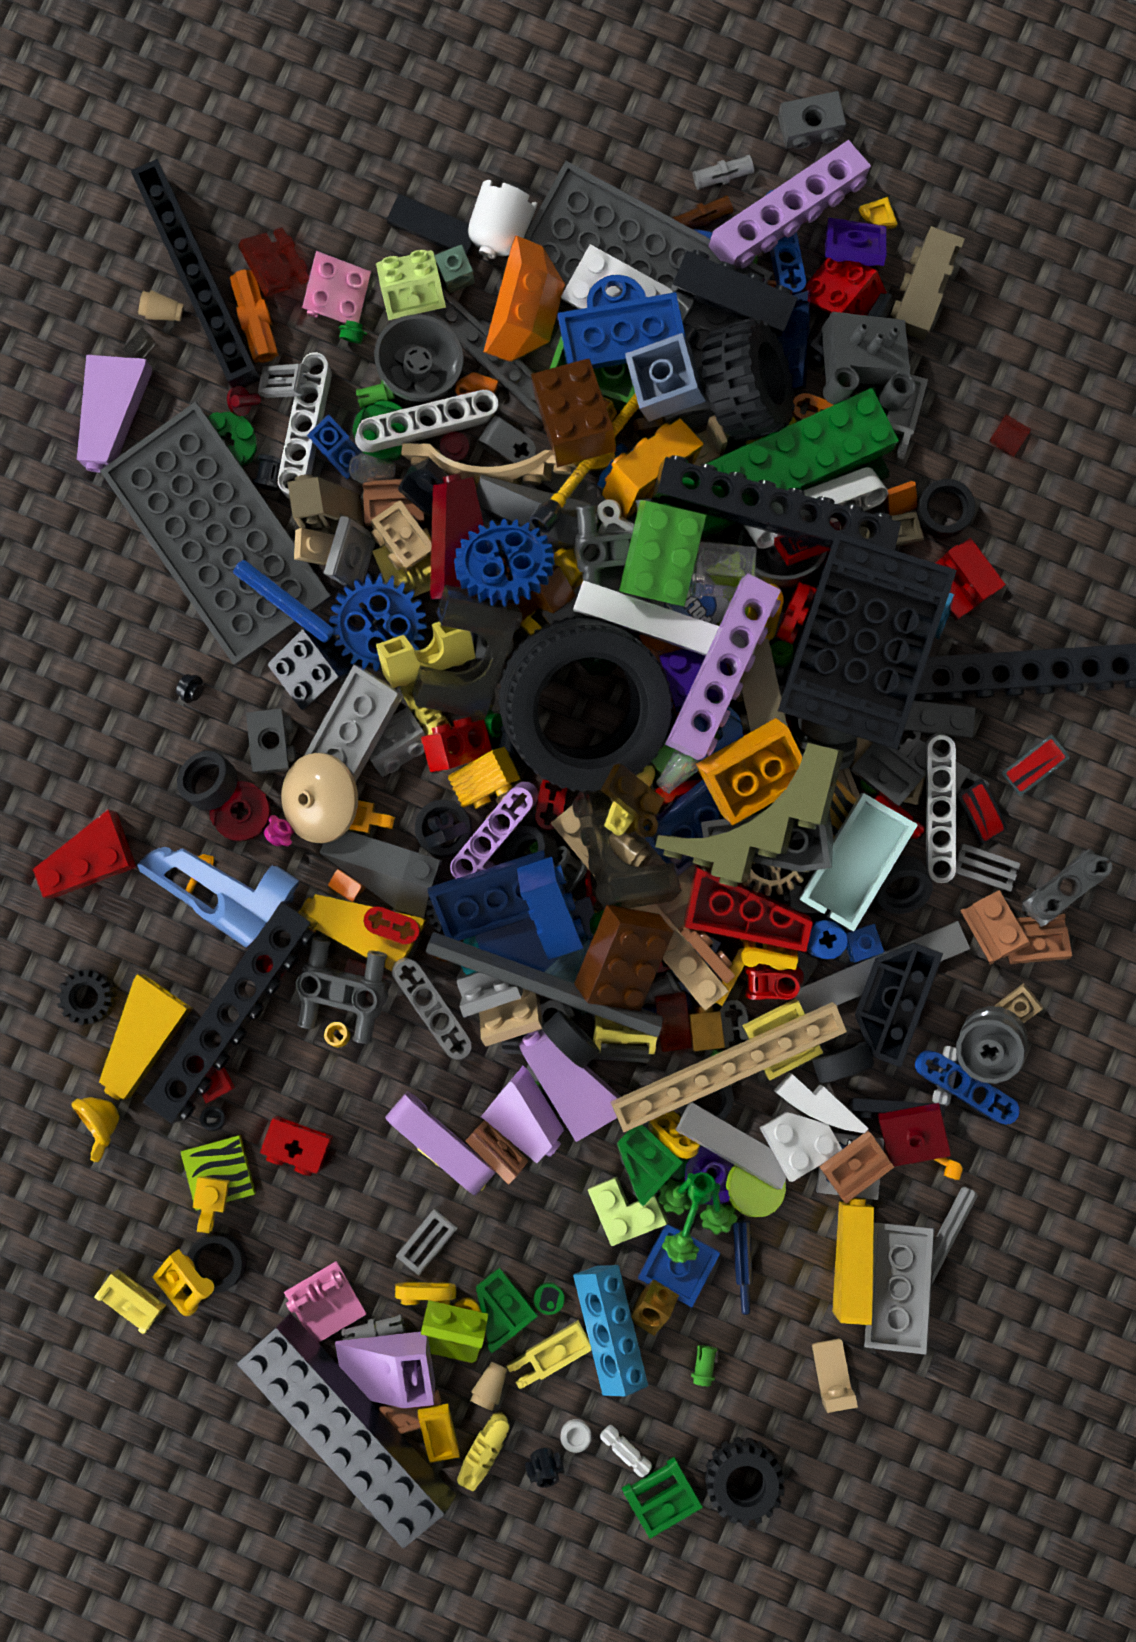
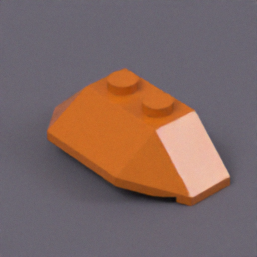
(525, 302)

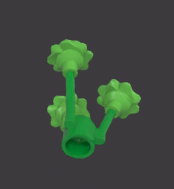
(676, 1199)

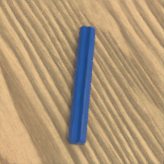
(283, 601)

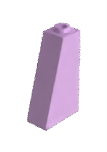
(109, 405)
(575, 1091)

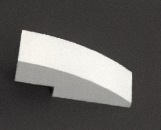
(819, 1104)

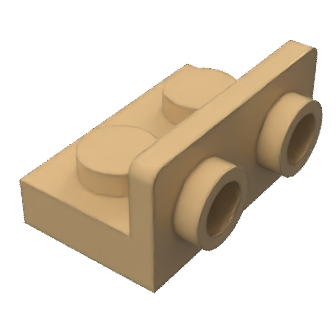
(401, 537)

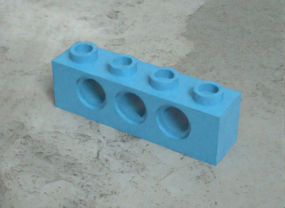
(610, 1330)

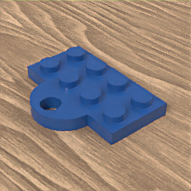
(619, 323)

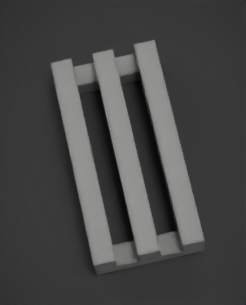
(288, 391)
(1011, 875)
(443, 1221)

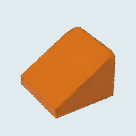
(901, 499)
(346, 885)

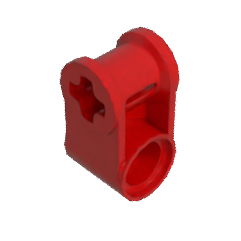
(767, 982)

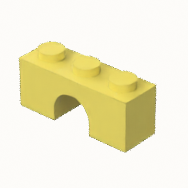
(447, 649)

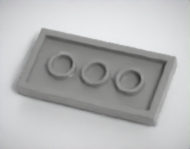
(356, 720)
(901, 1288)

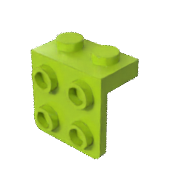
(454, 1331)

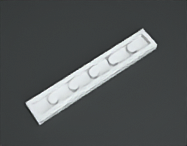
(648, 619)

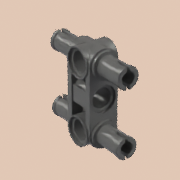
(610, 547)
(1082, 873)
(342, 990)

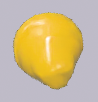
(101, 1120)

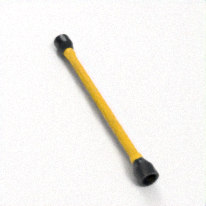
(548, 512)

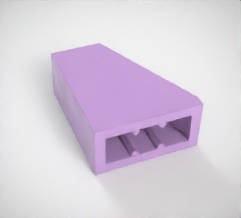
(525, 1117)

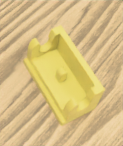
(614, 1033)
(130, 1300)

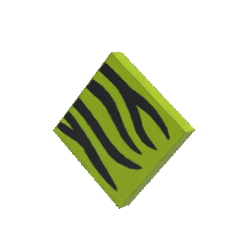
(223, 1161)

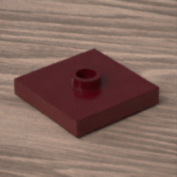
(914, 1134)

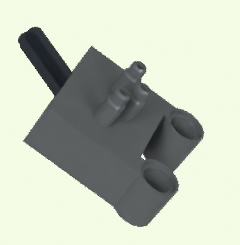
(867, 352)

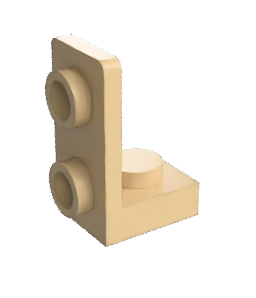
(714, 442)
(833, 1376)

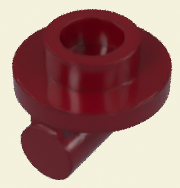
(240, 400)

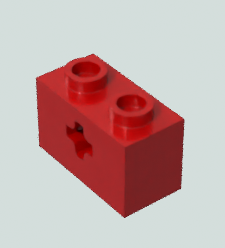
(285, 1132)

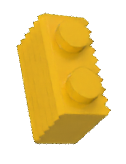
(483, 778)

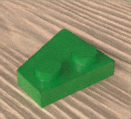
(646, 1162)
(505, 1306)

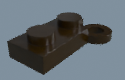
(634, 797)

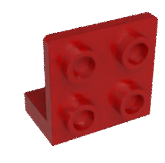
(844, 287)

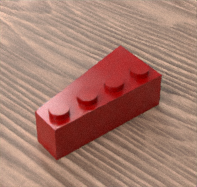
(743, 913)

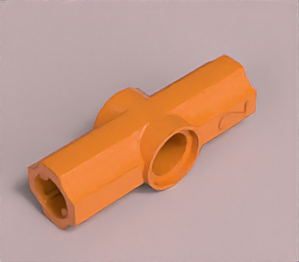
(254, 316)

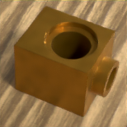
(706, 1029)
(654, 1307)

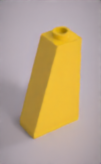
(345, 924)
(142, 1034)
(854, 1263)

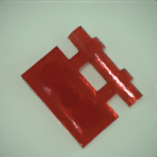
(266, 264)

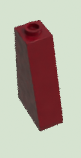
(453, 516)

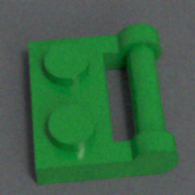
(666, 1507)

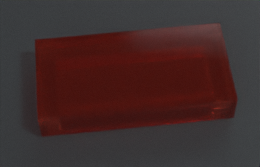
(675, 1021)

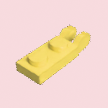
(552, 1353)

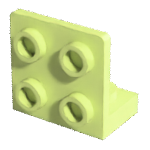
(410, 284)

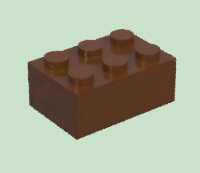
(573, 412)
(623, 958)

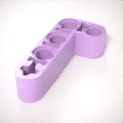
(494, 830)
(439, 1143)

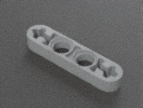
(433, 1007)

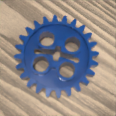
(483, 569)
(398, 605)

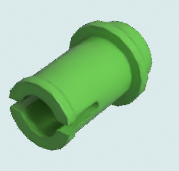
(375, 393)
(704, 1365)

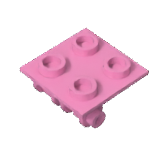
(335, 289)
(325, 1302)

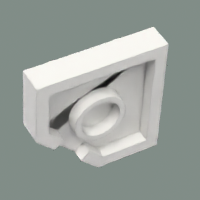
(799, 1143)

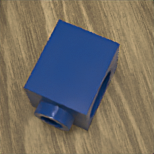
(863, 943)

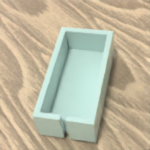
(860, 861)

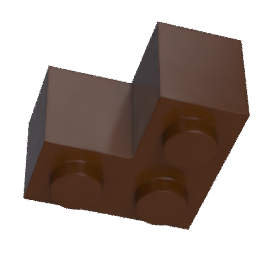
(552, 596)

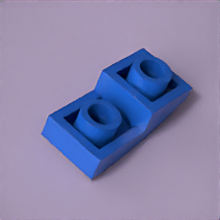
(334, 444)

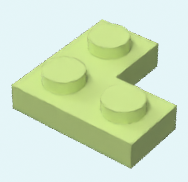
(621, 1219)

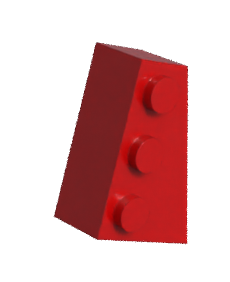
(86, 858)

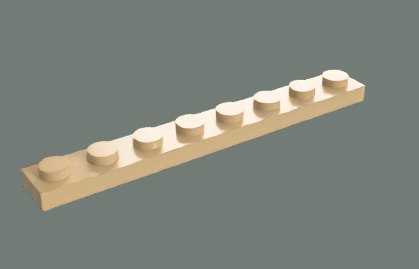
(679, 954)
(728, 1066)

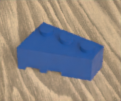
(551, 907)

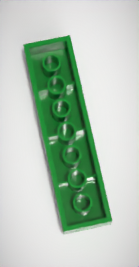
(808, 450)

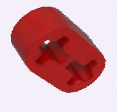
(543, 801)
(389, 932)

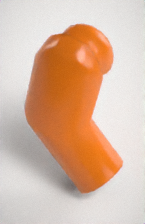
(475, 382)

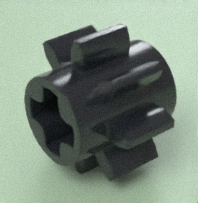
(544, 1467)

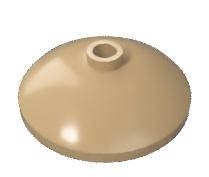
(330, 796)

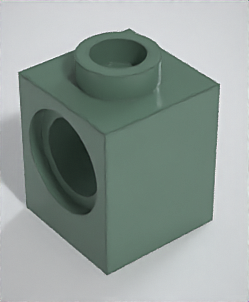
(454, 269)

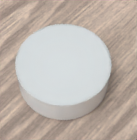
(575, 1435)

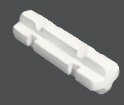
(941, 1096)
(626, 1451)

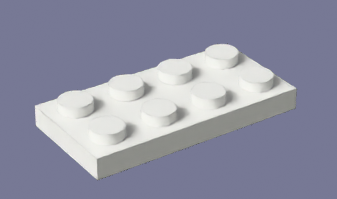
(598, 265)

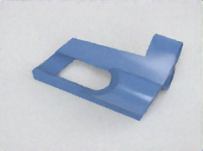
(239, 909)

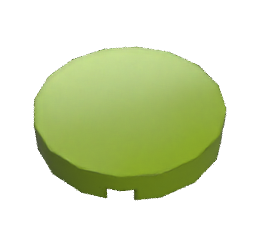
(752, 1195)

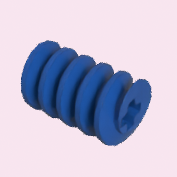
(833, 947)

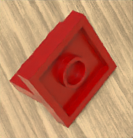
(973, 580)

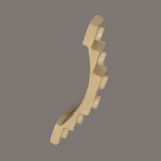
(530, 470)

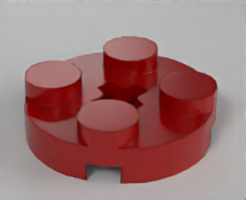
(795, 612)

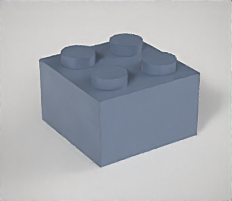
(665, 377)

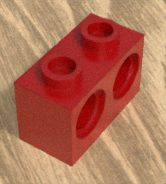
(456, 745)

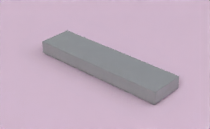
(731, 1145)

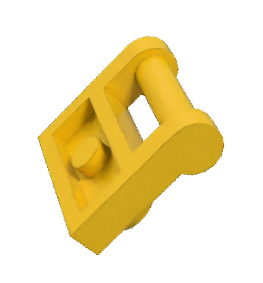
(775, 956)
(173, 1278)

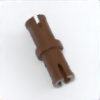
(718, 207)

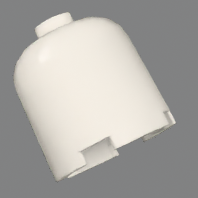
(499, 218)

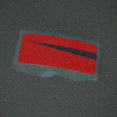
(1035, 765)

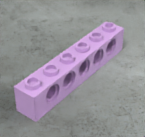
(843, 163)
(749, 593)

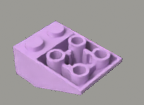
(390, 1368)

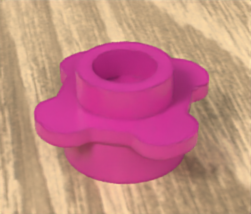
(278, 831)

